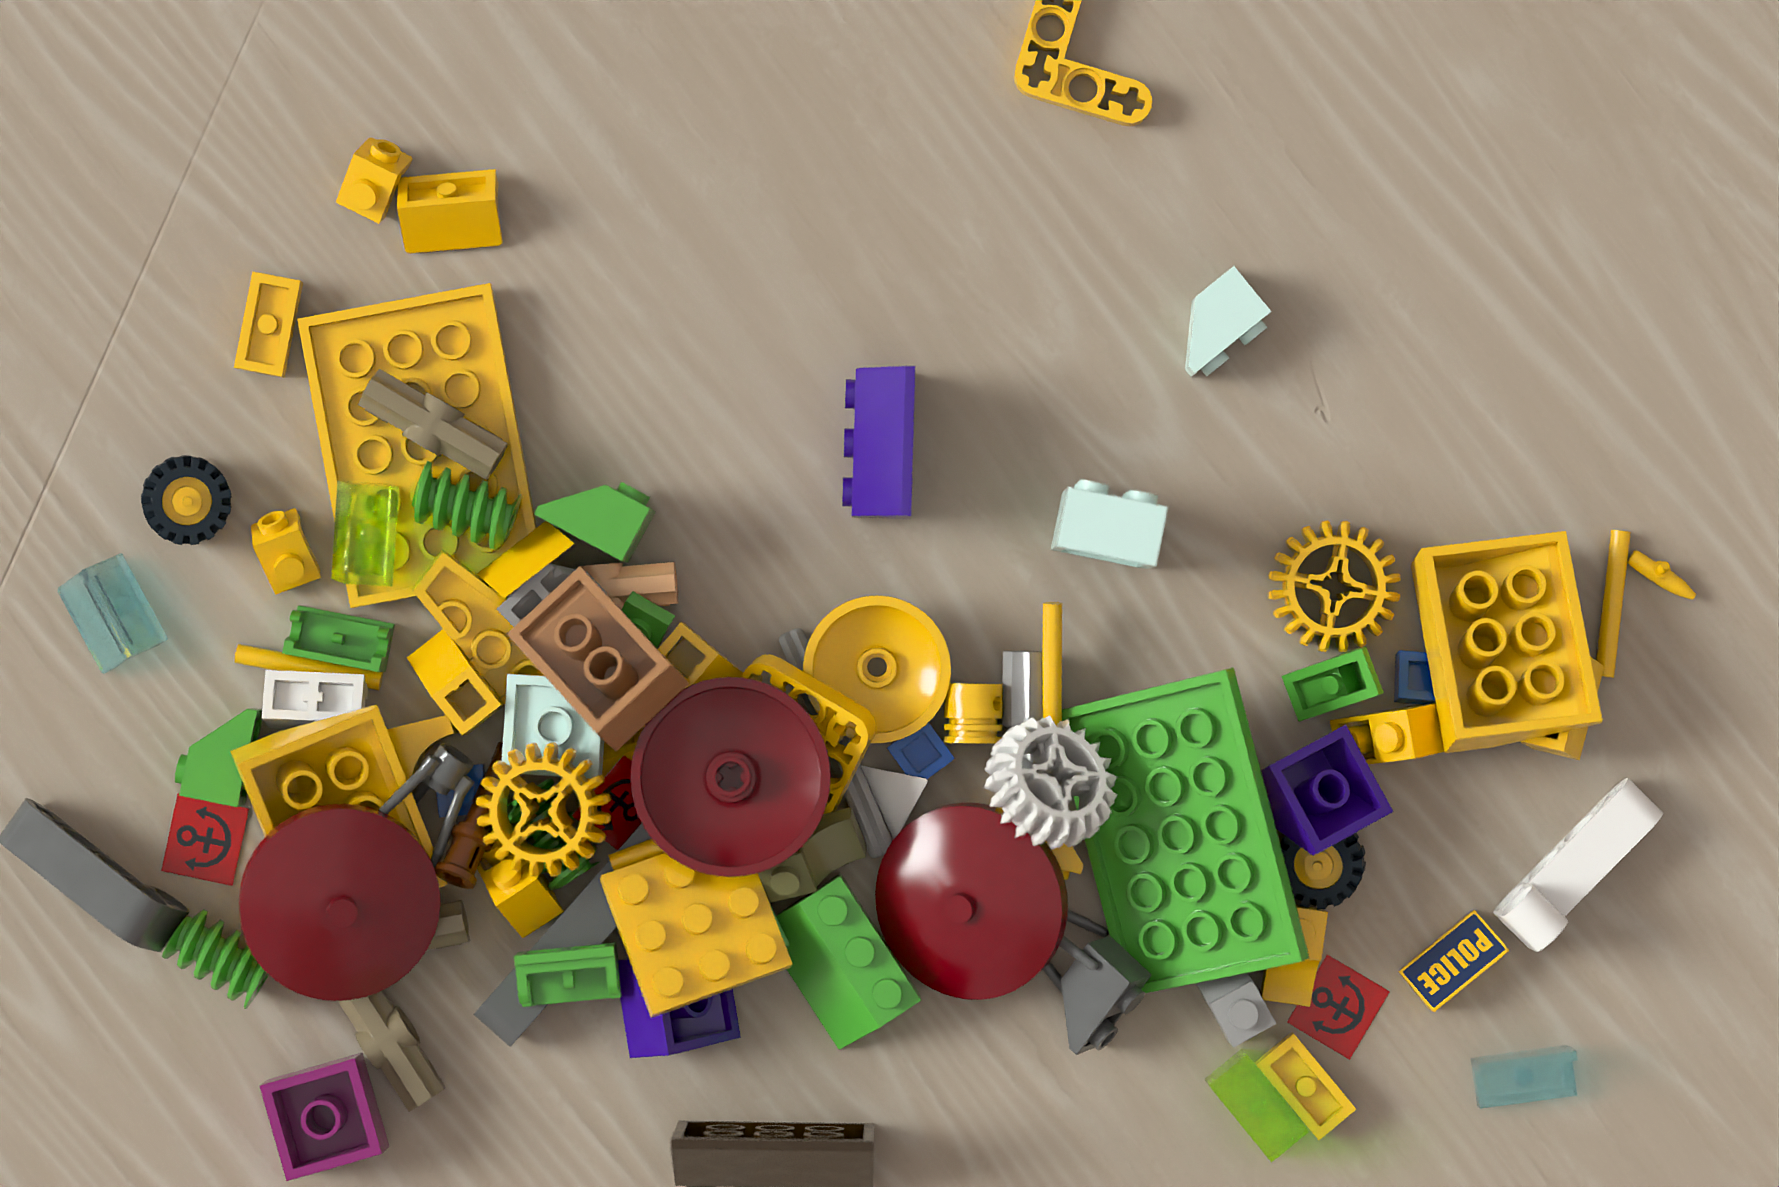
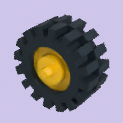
(186, 500)
(1327, 875)

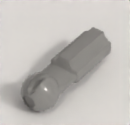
(1022, 691)

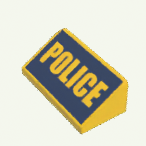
(1453, 961)

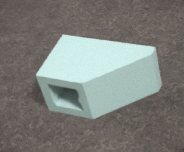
(1221, 316)

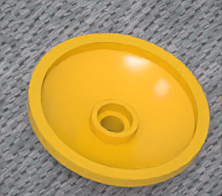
(905, 639)

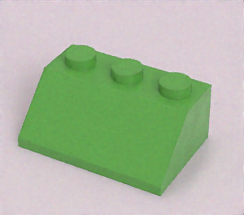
(844, 963)

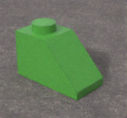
(209, 768)

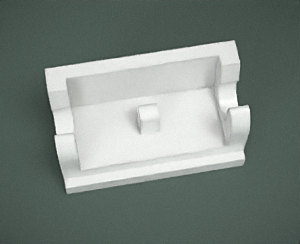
(307, 697)

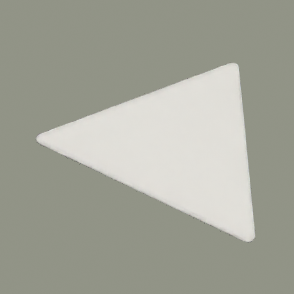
(894, 795)

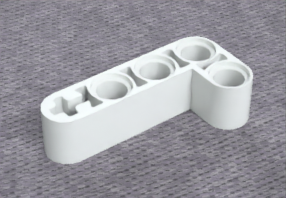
(1577, 864)

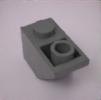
(1101, 996)

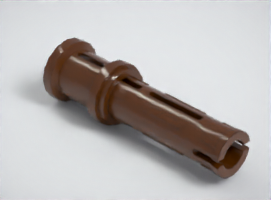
(467, 843)

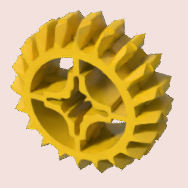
(1337, 563)
(526, 794)

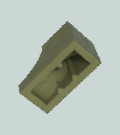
(829, 848)

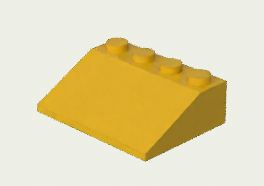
(1504, 640)
(326, 764)

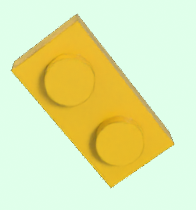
(268, 324)
(1305, 1086)

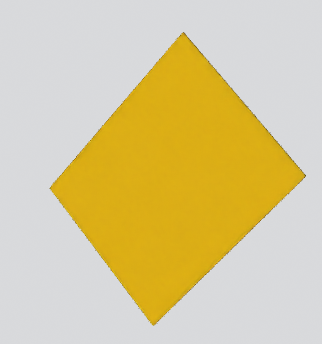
(525, 559)

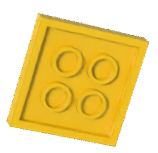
(692, 931)

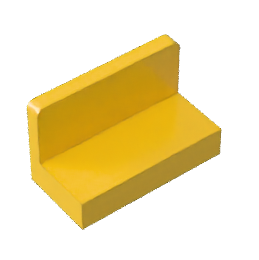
(449, 211)

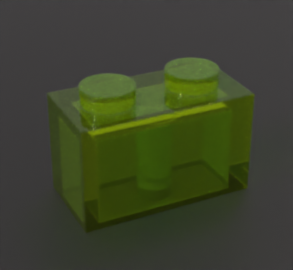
(365, 533)
(1256, 1105)

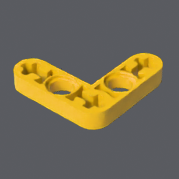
(1064, 71)
(831, 721)

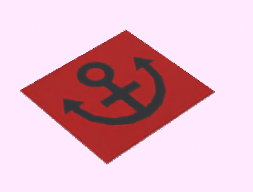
(621, 806)
(205, 840)
(1340, 1007)

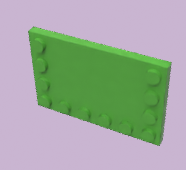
(1191, 839)

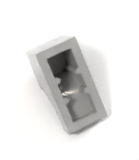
(1237, 1007)

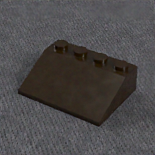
(772, 1154)

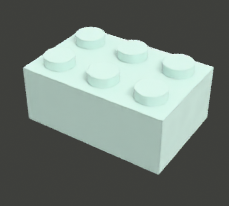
(1109, 526)

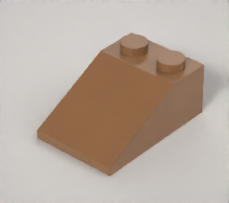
(597, 659)

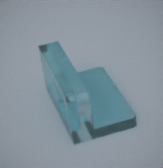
(111, 612)
(1524, 1076)

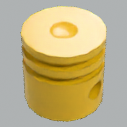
(973, 712)

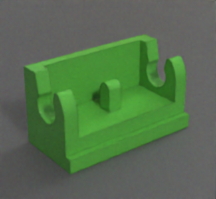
(339, 639)
(568, 974)

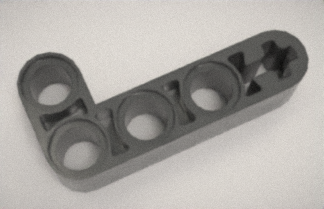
(92, 879)

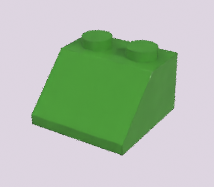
(603, 518)

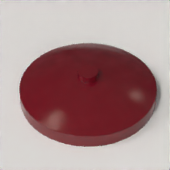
(730, 777)
(339, 902)
(970, 902)

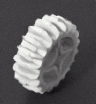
(1040, 795)

